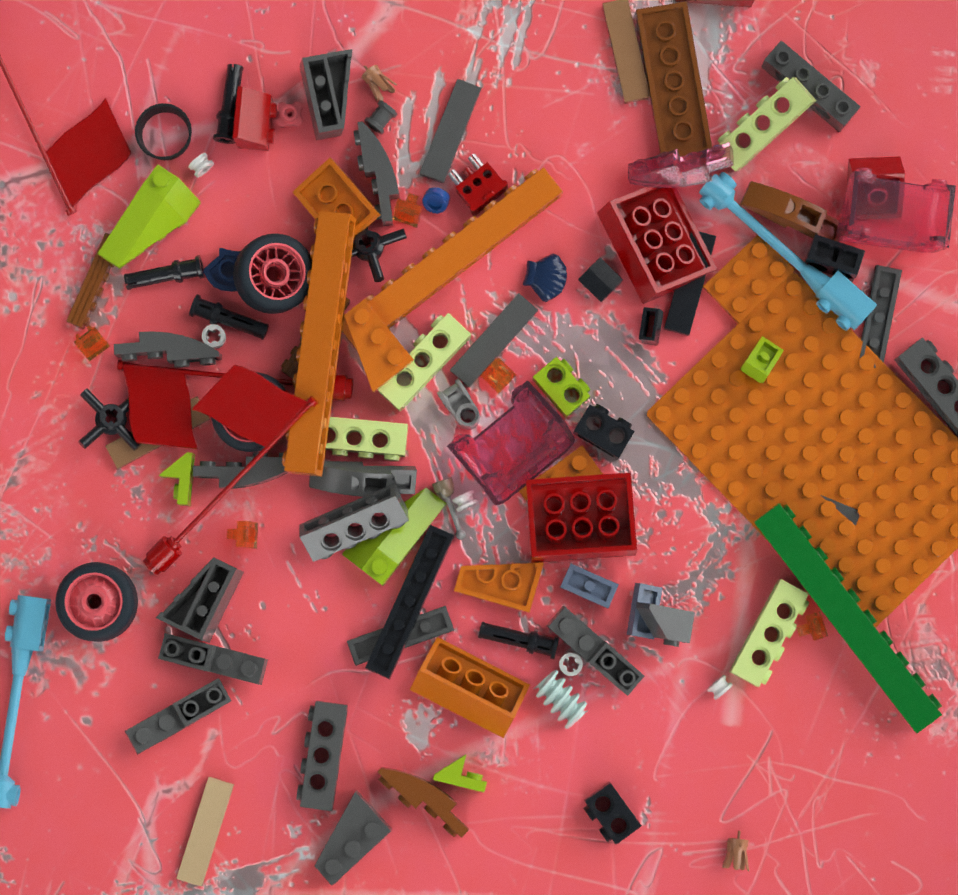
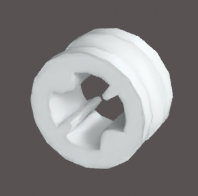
(201, 165)
(213, 328)
(465, 500)
(563, 668)
(719, 687)

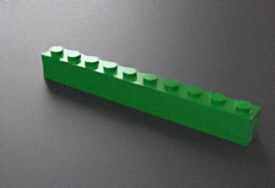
(848, 618)

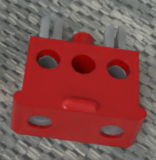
(480, 195)

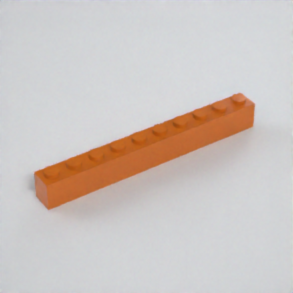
(462, 249)
(320, 340)

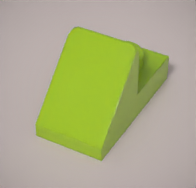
(761, 360)
(182, 470)
(452, 775)

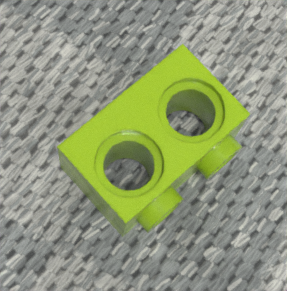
(556, 391)

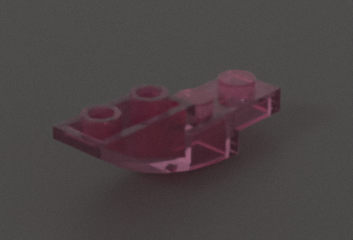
(673, 171)

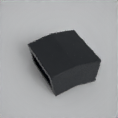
(600, 279)
(654, 340)

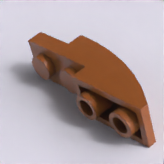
(789, 211)
(416, 790)

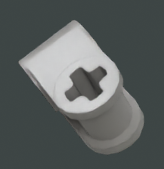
(457, 401)

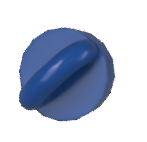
(436, 200)

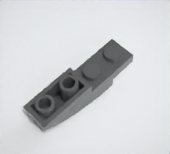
(376, 163)
(179, 349)
(263, 471)
(359, 480)
(595, 650)
(213, 659)
(178, 716)

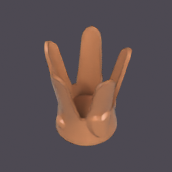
(376, 79)
(737, 852)

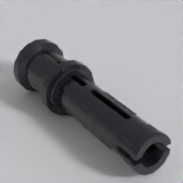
(227, 113)
(176, 271)
(217, 314)
(531, 641)

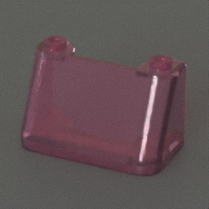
(896, 213)
(514, 445)

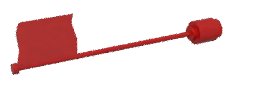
(83, 153)
(162, 402)
(253, 411)

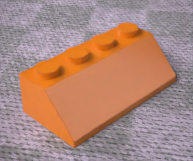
(470, 687)

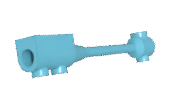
(834, 293)
(25, 636)

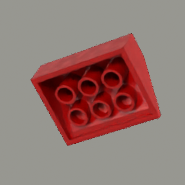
(654, 241)
(581, 517)

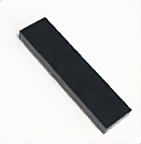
(687, 297)

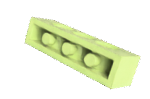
(799, 101)
(457, 337)
(392, 451)
(781, 594)

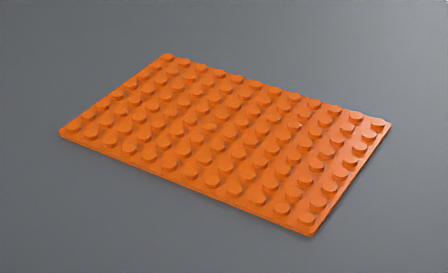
(825, 430)

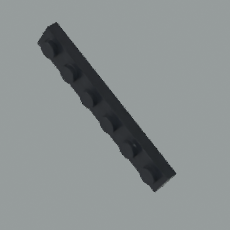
(409, 602)

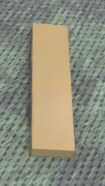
(205, 831)

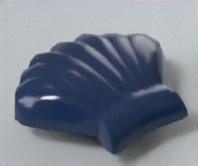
(221, 270)
(546, 277)

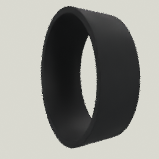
(150, 112)

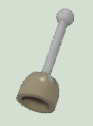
(445, 489)

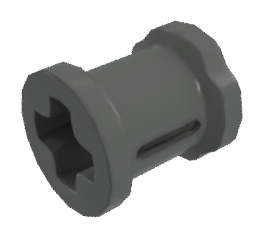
(380, 117)

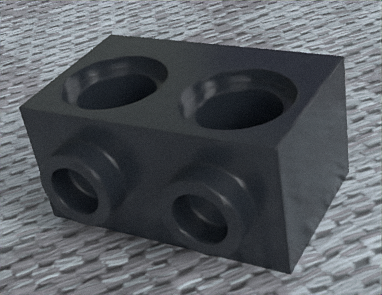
(832, 256)
(600, 437)
(617, 809)

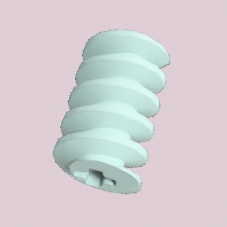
(561, 699)

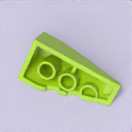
(153, 213)
(386, 552)

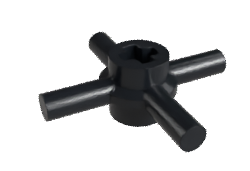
(376, 249)
(110, 428)

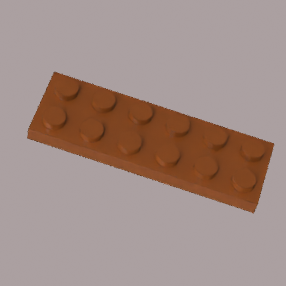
(673, 78)

